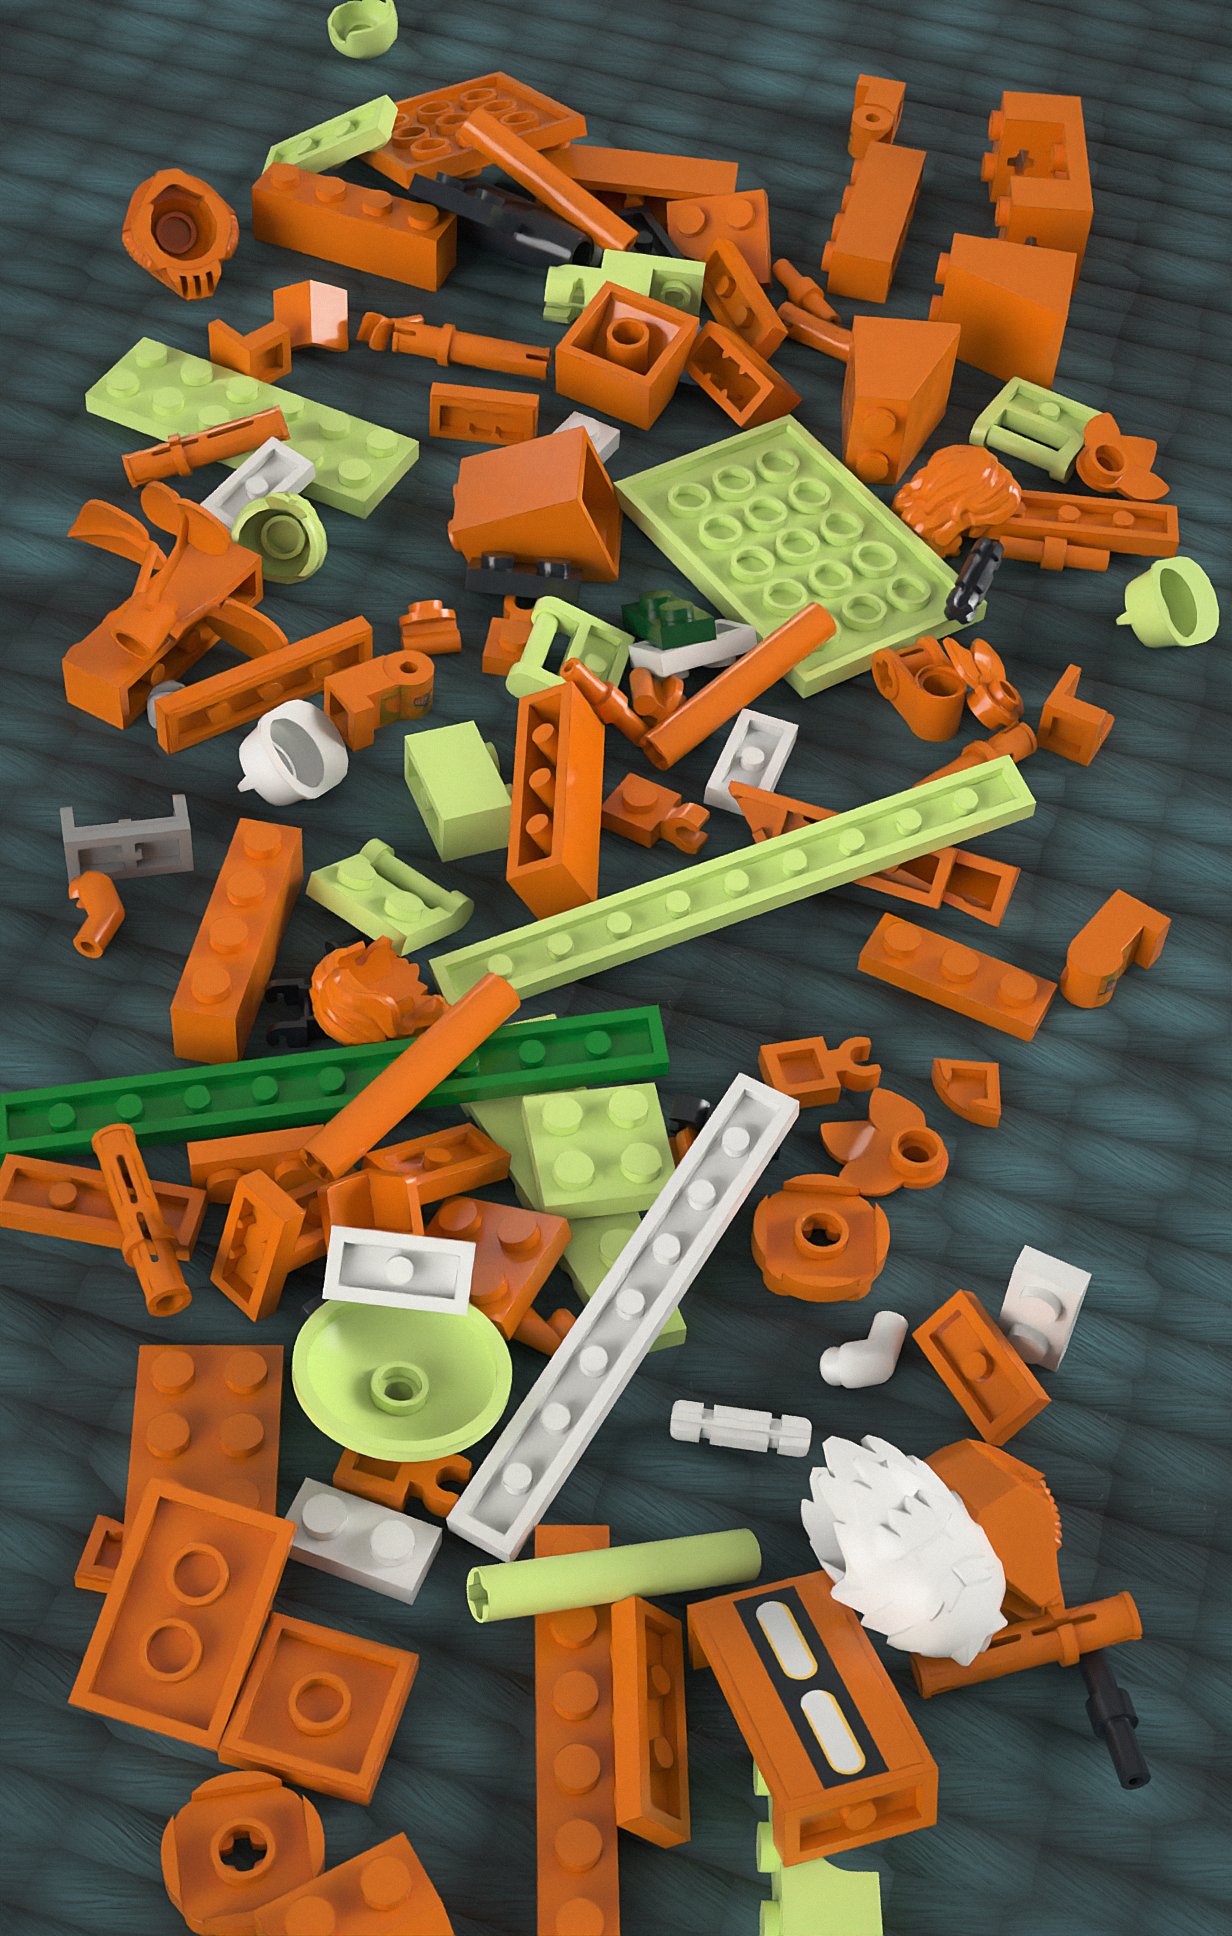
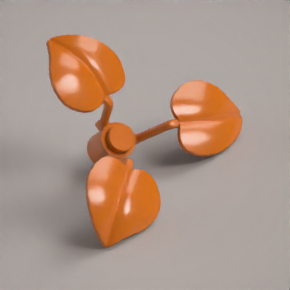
(151, 613)

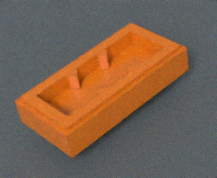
(482, 414)

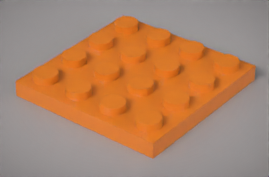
(429, 127)

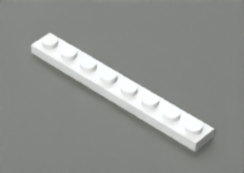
(622, 1320)

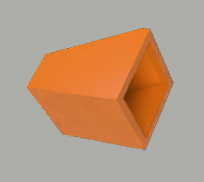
(1008, 305)
(894, 393)
(539, 503)

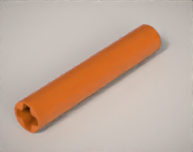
(547, 182)
(738, 686)
(409, 1078)

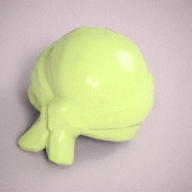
(285, 535)

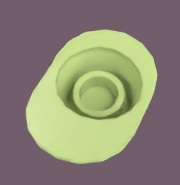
(1171, 605)

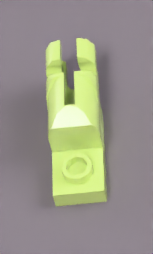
(657, 277)

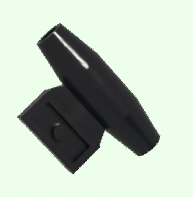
(505, 222)

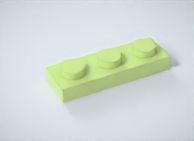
(338, 139)

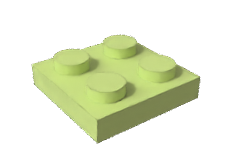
(598, 1150)

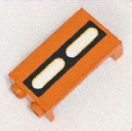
(816, 1716)

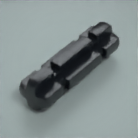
(974, 580)

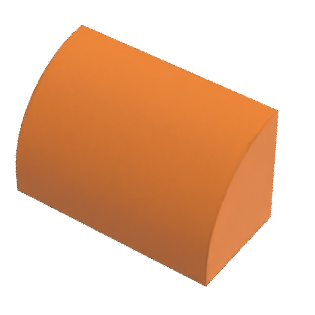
(738, 377)

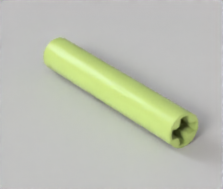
(612, 1574)

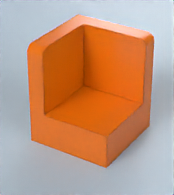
(314, 315)
(260, 354)
(1071, 725)
(372, 1201)

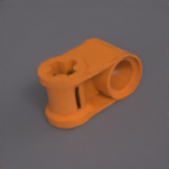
(922, 688)

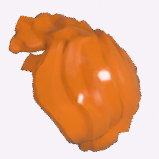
(956, 492)
(372, 996)

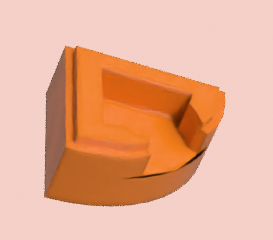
(969, 1089)
(100, 1555)

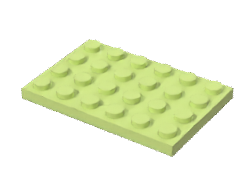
(783, 525)

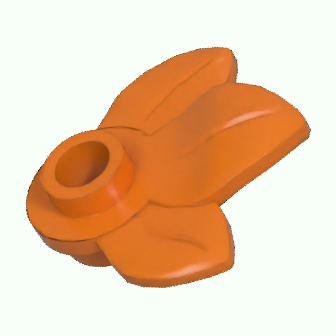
(1119, 462)
(992, 697)
(881, 1149)

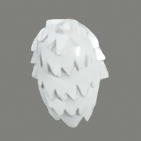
(904, 1550)

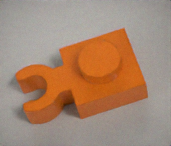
(507, 638)
(813, 1073)
(393, 1481)

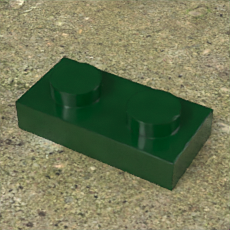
(668, 620)

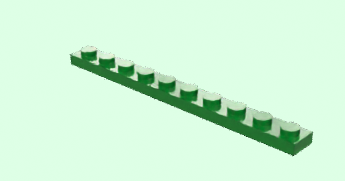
(320, 1083)

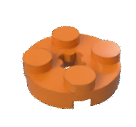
(812, 1271)
(224, 1809)

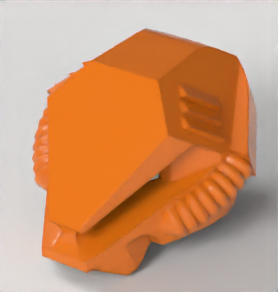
(180, 232)
(1015, 1517)

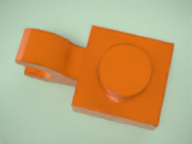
(651, 812)

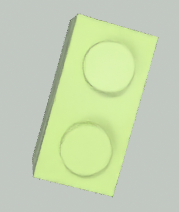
(458, 790)

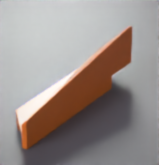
(947, 875)

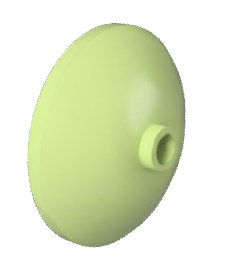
(440, 1366)

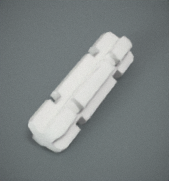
(740, 1428)

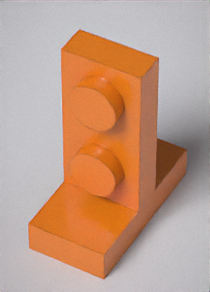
(266, 1239)

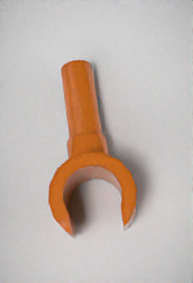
(378, 328)

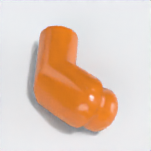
(103, 909)

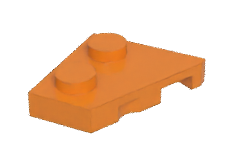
(734, 216)

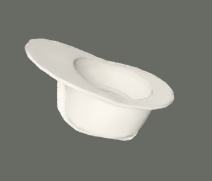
(293, 754)

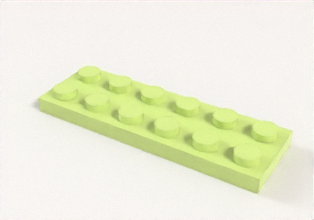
(176, 392)

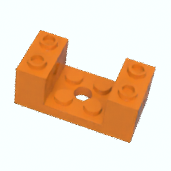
(1040, 173)

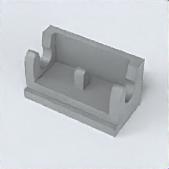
(129, 846)

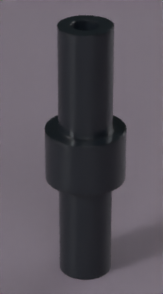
(1113, 1719)

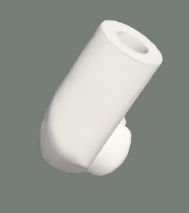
(868, 1360)

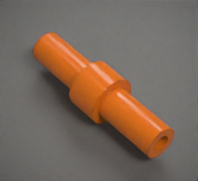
(804, 291)
(1055, 554)
(605, 700)

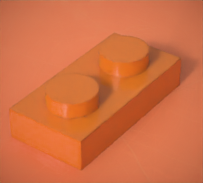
(445, 1161)
(220, 1162)
(981, 1368)

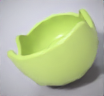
(363, 28)

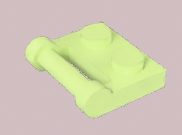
(1039, 415)
(592, 642)
(389, 899)

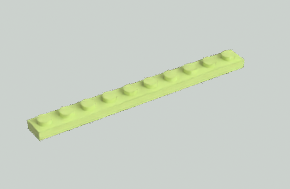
(742, 883)

